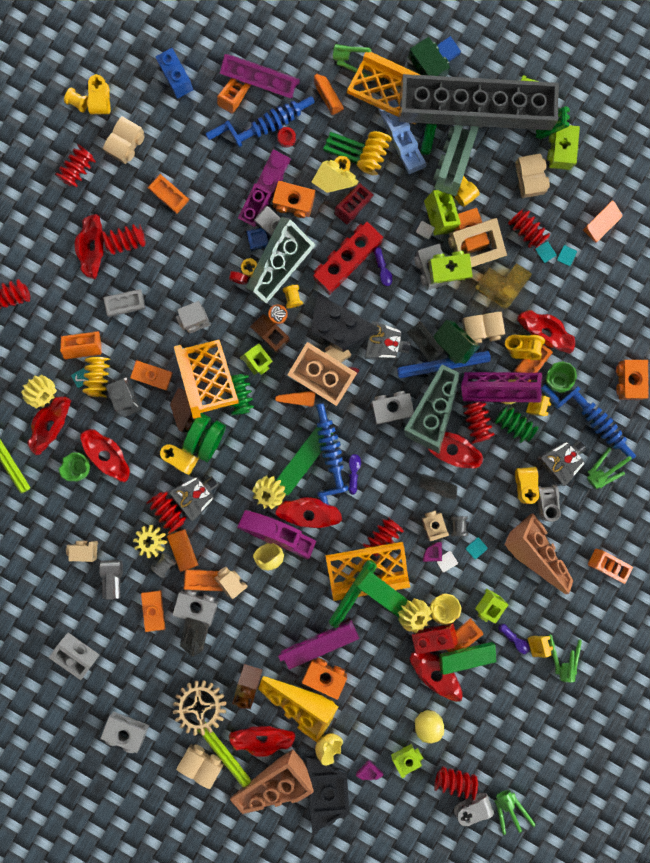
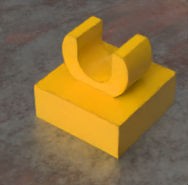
(539, 409)
(539, 646)

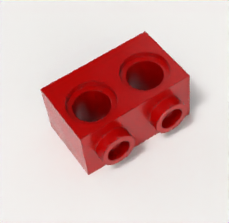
(435, 638)

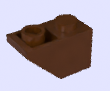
(270, 333)
(181, 410)
(247, 686)

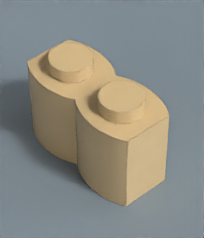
(124, 140)
(532, 176)
(484, 326)
(200, 766)

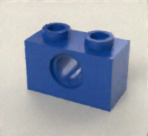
(174, 73)

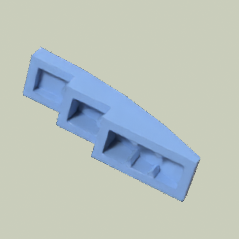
(403, 140)

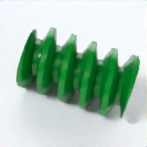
(242, 406)
(516, 425)

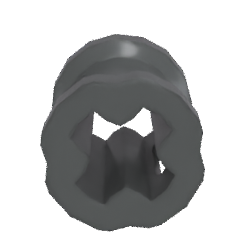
(459, 526)
(163, 565)

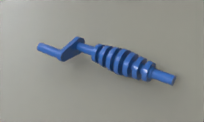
(263, 125)
(587, 408)
(331, 452)

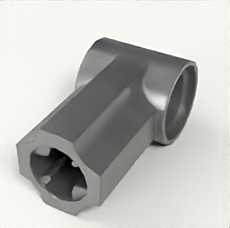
(111, 572)

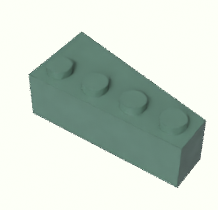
(279, 260)
(432, 414)

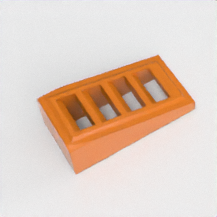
(229, 102)
(301, 398)
(599, 559)

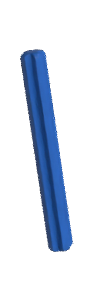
(433, 366)

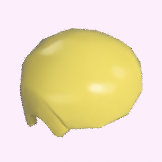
(268, 556)
(445, 609)
(429, 726)
(327, 747)

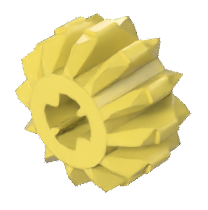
(38, 391)
(268, 492)
(146, 534)
(414, 615)

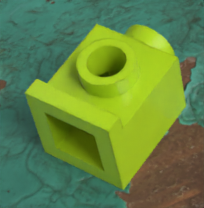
(261, 356)
(491, 606)
(401, 756)

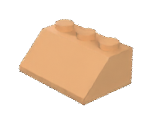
(322, 373)

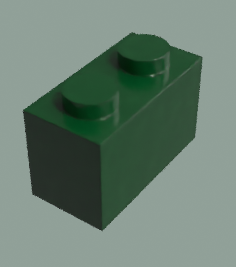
(428, 59)
(455, 342)

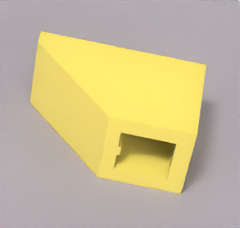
(332, 178)

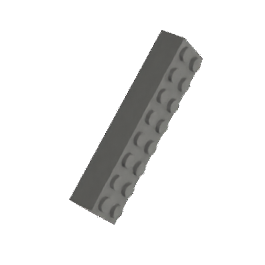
(478, 102)

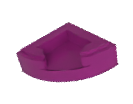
(433, 553)
(369, 772)

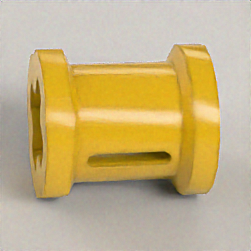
(76, 100)
(292, 296)

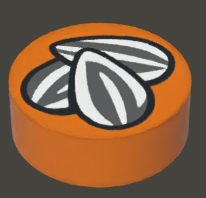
(278, 314)

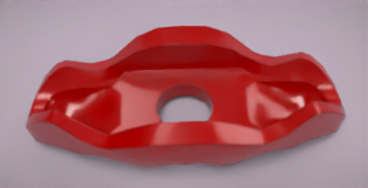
(90, 259)
(559, 337)
(40, 435)
(95, 443)
(466, 456)
(323, 514)
(446, 687)
(247, 740)

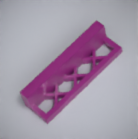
(259, 75)
(501, 389)
(319, 645)

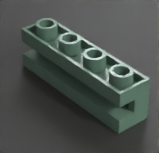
(455, 160)

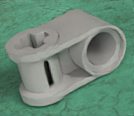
(549, 501)
(475, 810)

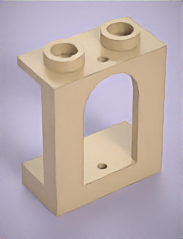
(490, 226)

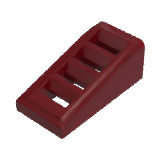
(344, 212)

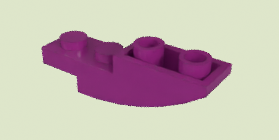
(265, 188)
(276, 532)

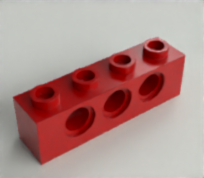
(365, 233)

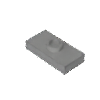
(267, 220)
(124, 303)

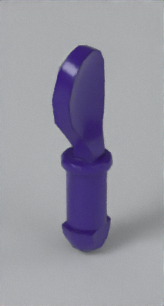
(385, 275)
(354, 465)
(520, 644)

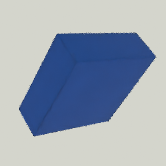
(449, 49)
(257, 239)

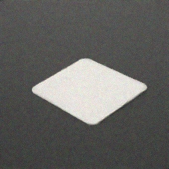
(425, 230)
(448, 561)

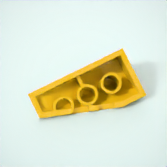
(307, 708)

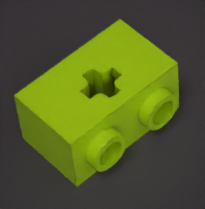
(564, 148)
(442, 212)
(461, 271)

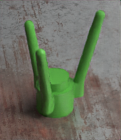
(342, 53)
(599, 478)
(568, 670)
(506, 801)

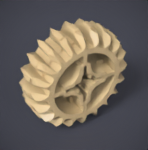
(200, 717)

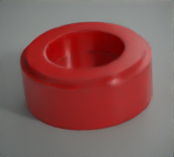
(286, 137)
(238, 278)

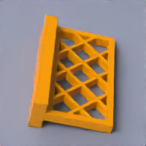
(380, 68)
(189, 377)
(396, 580)

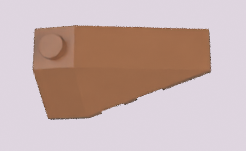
(532, 548)
(279, 783)

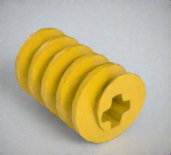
(371, 152)
(95, 376)

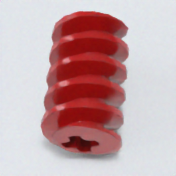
(75, 167)
(528, 229)
(124, 239)
(13, 294)
(478, 422)
(167, 511)
(385, 534)
(456, 781)

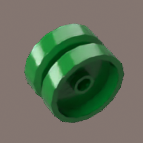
(204, 437)

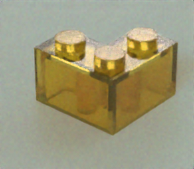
(502, 289)

